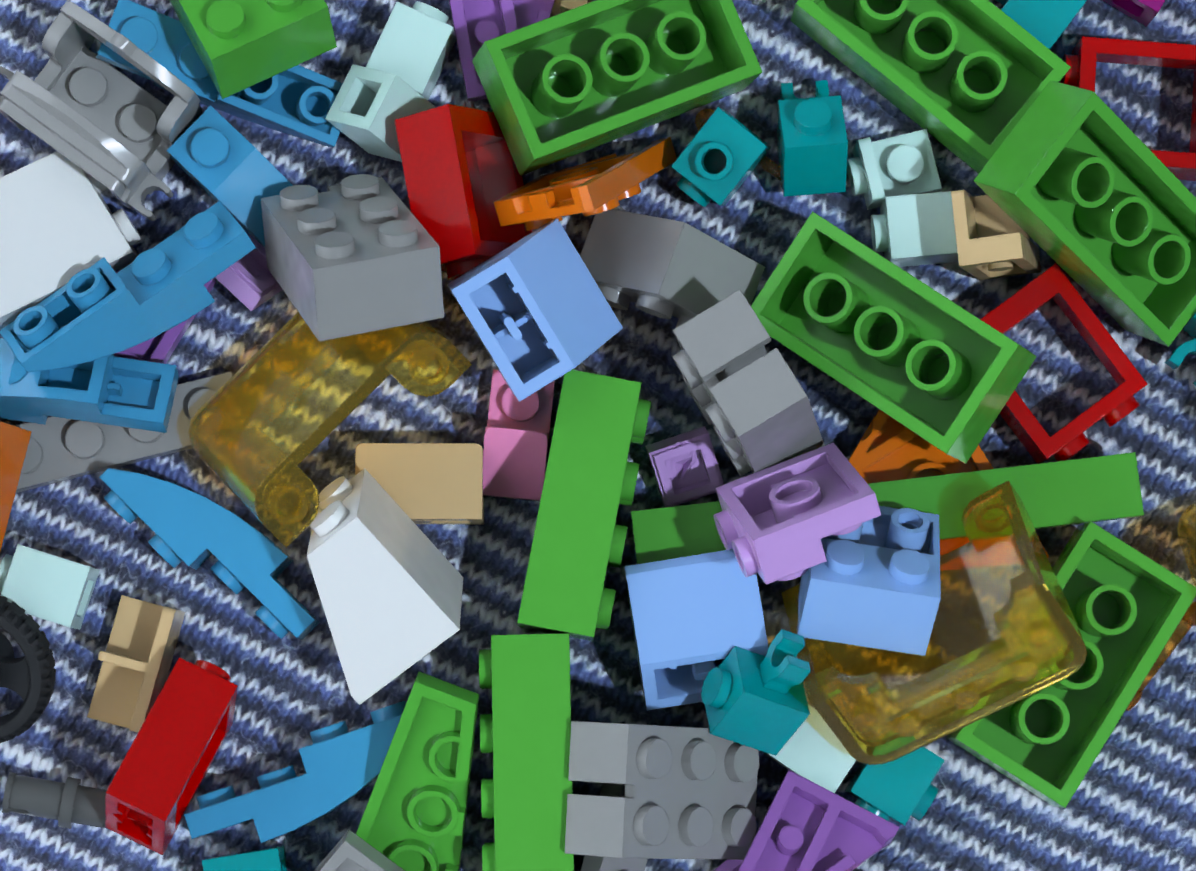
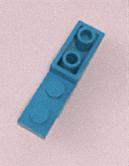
(287, 102)
(114, 311)
(97, 391)
(195, 528)
(336, 770)

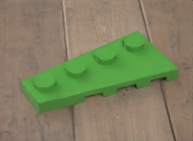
(425, 779)

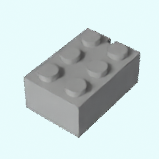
(352, 257)
(744, 389)
(681, 799)

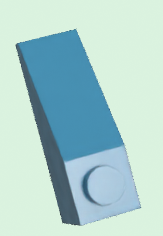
(228, 169)

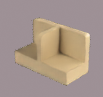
(989, 240)
(429, 479)
(135, 662)

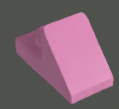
(516, 441)

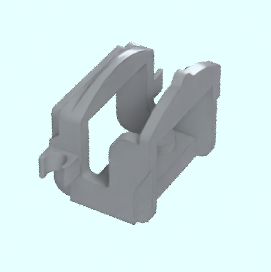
(98, 112)

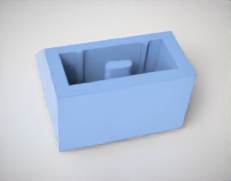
(536, 309)
(876, 584)
(688, 621)

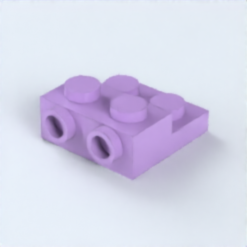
(785, 510)

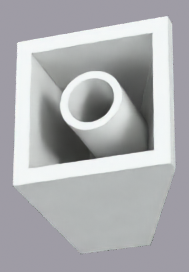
(53, 229)
(379, 584)

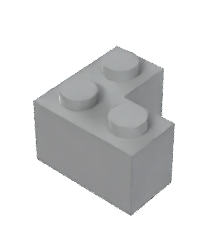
(664, 265)

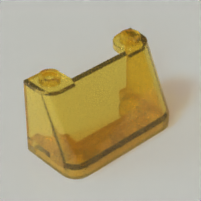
(295, 397)
(993, 642)

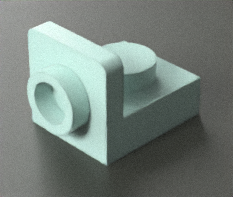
(893, 167)

